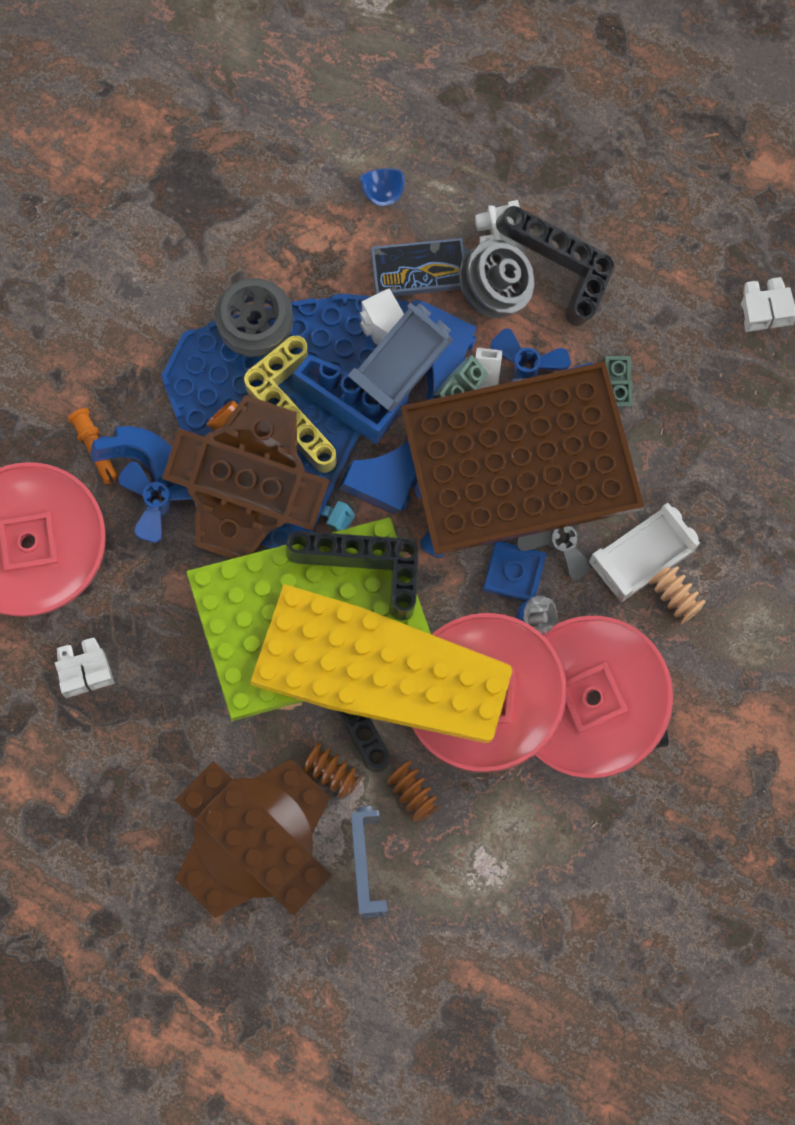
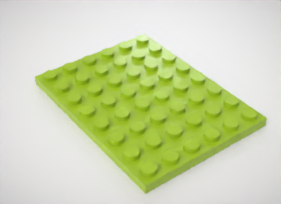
(241, 597)

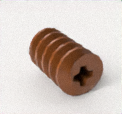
(331, 771)
(412, 792)

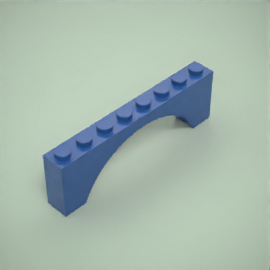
(388, 478)

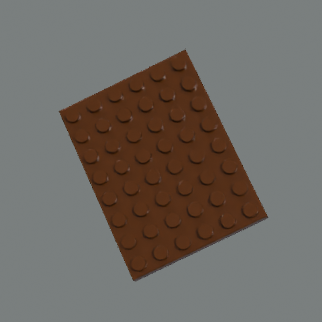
(521, 458)

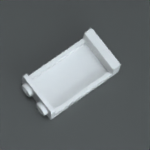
(644, 552)

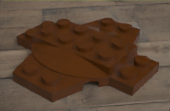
(246, 478)
(253, 838)

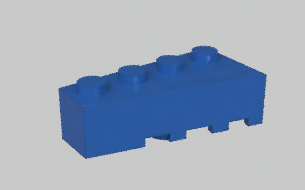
(344, 398)

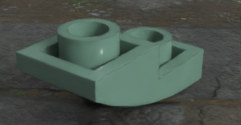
(620, 375)
(464, 378)

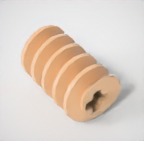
(677, 593)

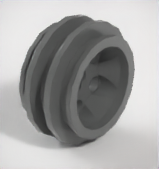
(506, 273)
(258, 338)

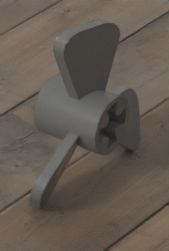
(575, 561)

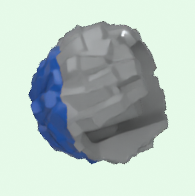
(538, 613)

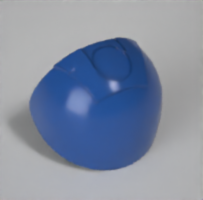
(382, 185)

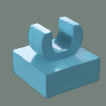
(338, 517)

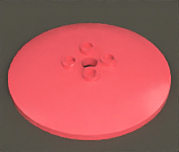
(67, 534)
(532, 700)
(634, 701)

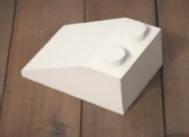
(380, 315)

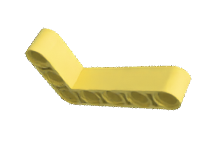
(270, 389)

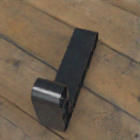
(563, 256)
(363, 559)
(367, 747)

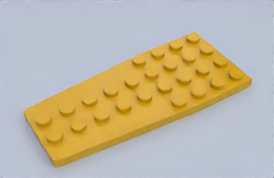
(378, 668)

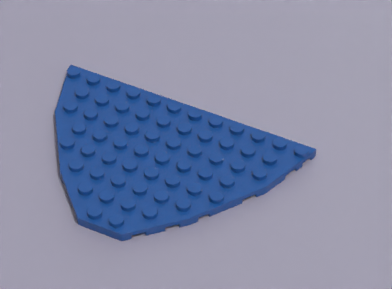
(209, 375)

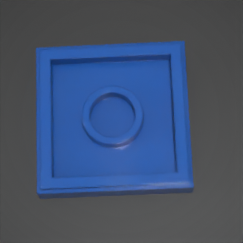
(514, 572)

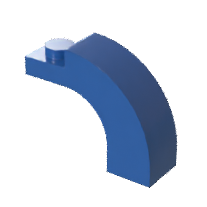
(138, 445)

